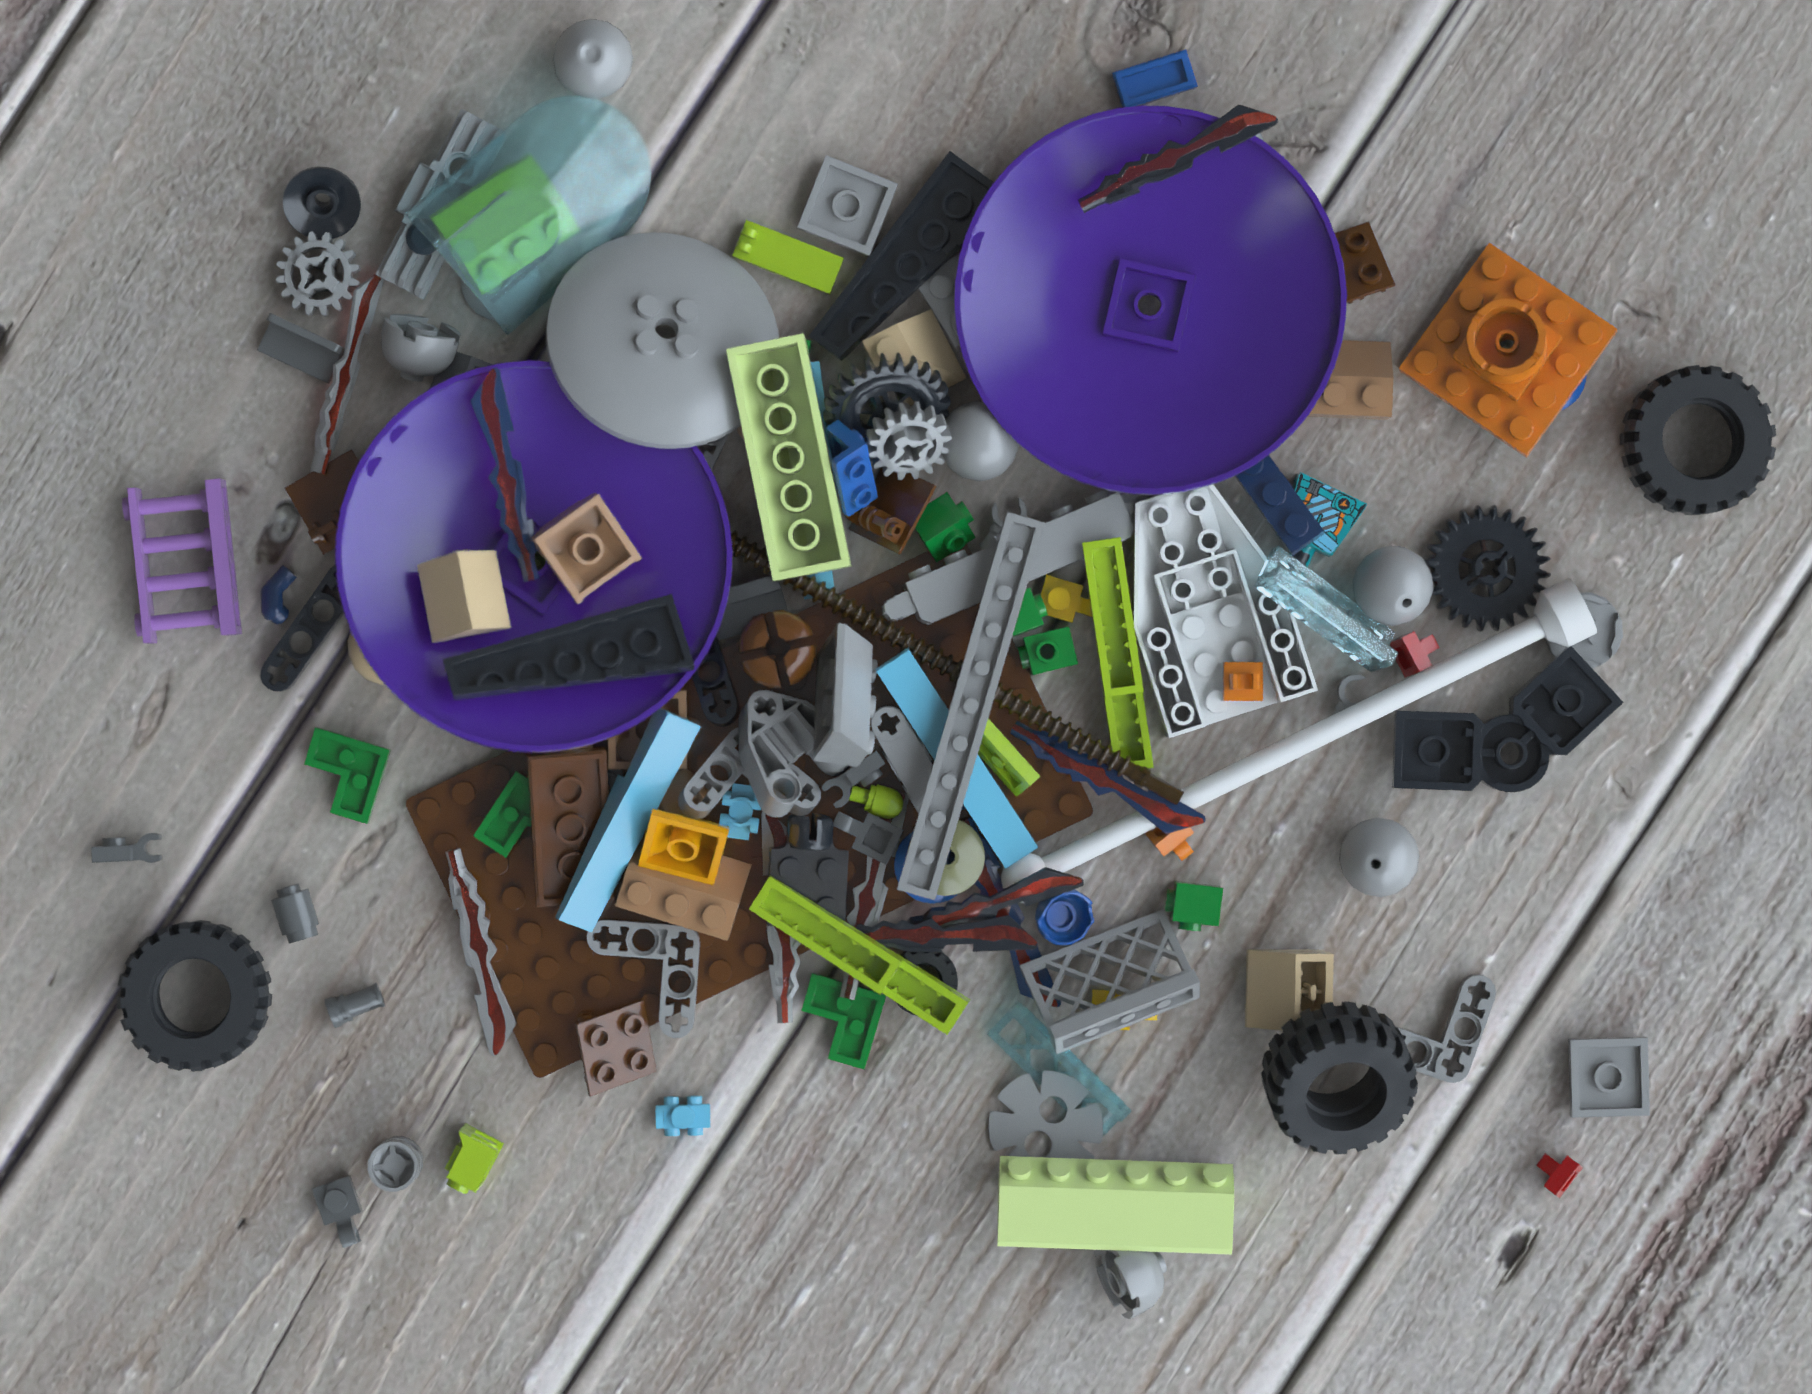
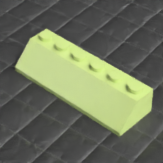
(788, 457)
(1115, 1205)

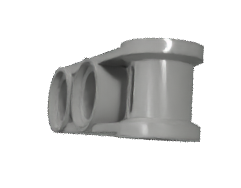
(905, 754)

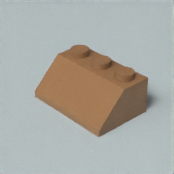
(1359, 383)
(683, 900)

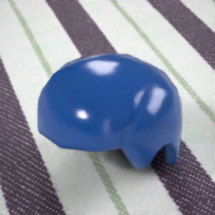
(1064, 917)

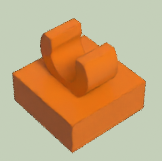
(1242, 681)
(1171, 842)

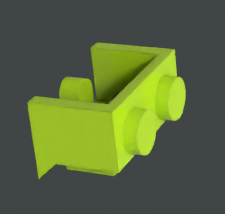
(472, 1159)

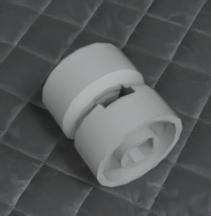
(395, 1163)

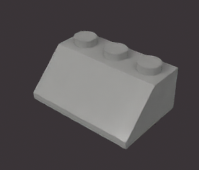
(844, 699)

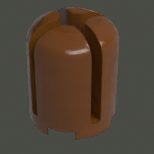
(765, 668)

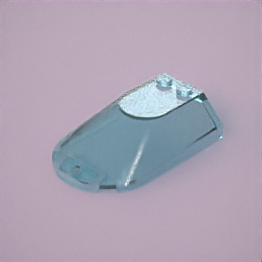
(537, 202)

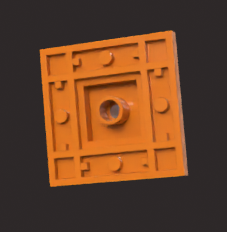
(1517, 388)

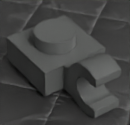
(866, 773)
(873, 837)
(116, 850)
(338, 1204)

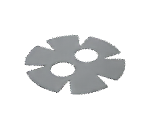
(1025, 1102)

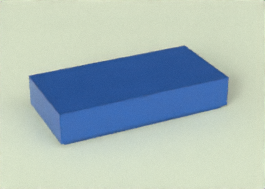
(1154, 79)

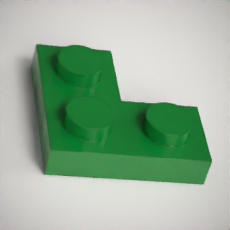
(360, 770)
(507, 817)
(855, 1018)

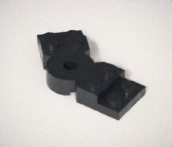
(1544, 719)

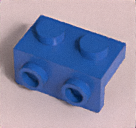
(851, 468)

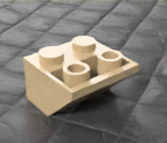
(1284, 984)

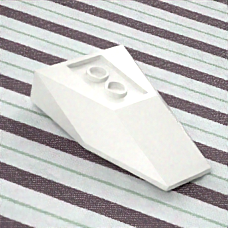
(1202, 610)

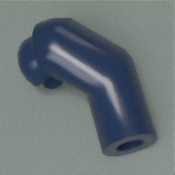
(272, 595)

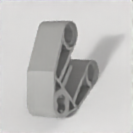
(772, 743)

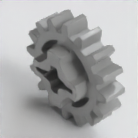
(307, 289)
(908, 440)

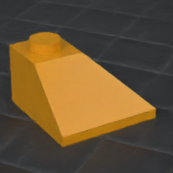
(683, 846)

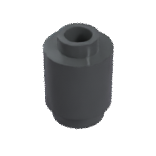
(295, 913)

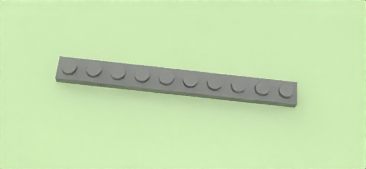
(971, 706)

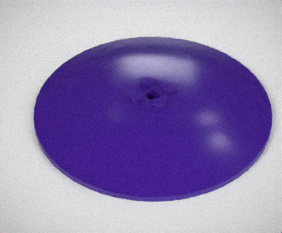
(1168, 397)
(429, 495)

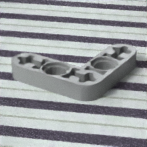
(728, 757)
(661, 950)
(1437, 1051)

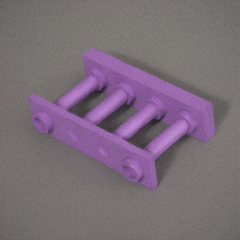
(215, 539)

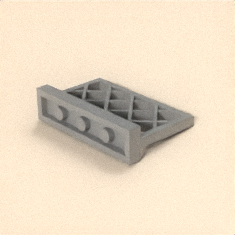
(1118, 1011)

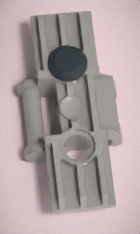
(411, 258)

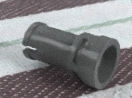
(344, 1008)

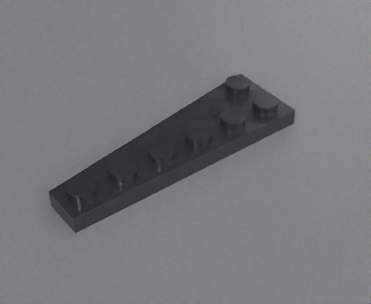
(906, 257)
(601, 648)

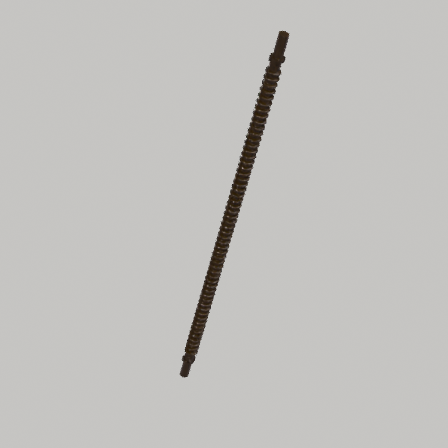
(1139, 775)

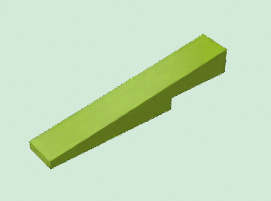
(1117, 650)
(860, 955)

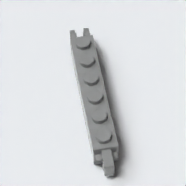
(963, 580)

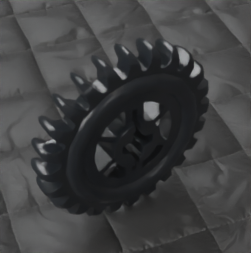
(894, 383)
(1515, 543)

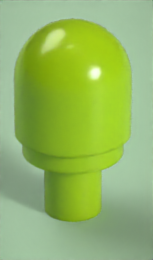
(878, 800)

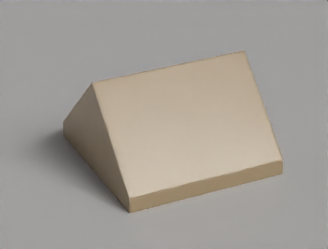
(463, 595)

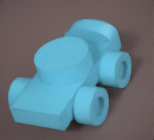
(740, 819)
(678, 1116)

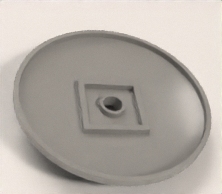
(618, 365)

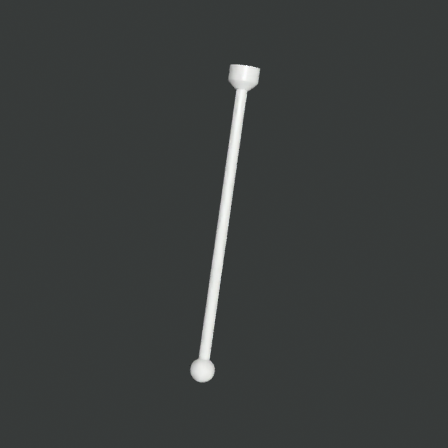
(1558, 617)

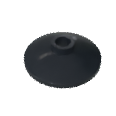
(310, 214)

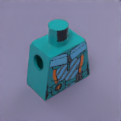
(1333, 511)

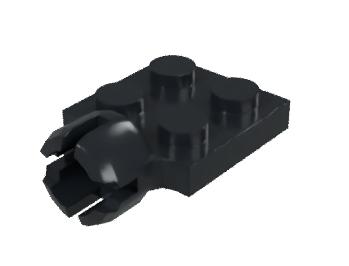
(812, 863)

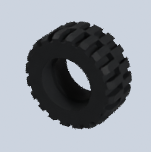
(1748, 428)
(144, 1011)
(1350, 1116)

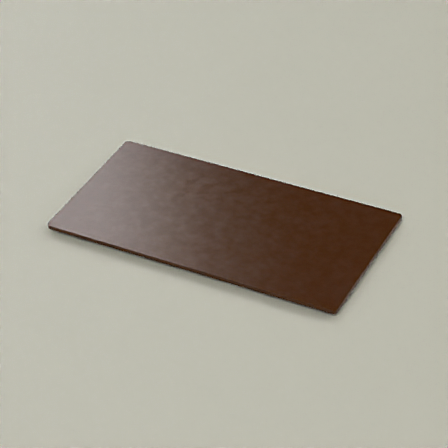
(548, 964)

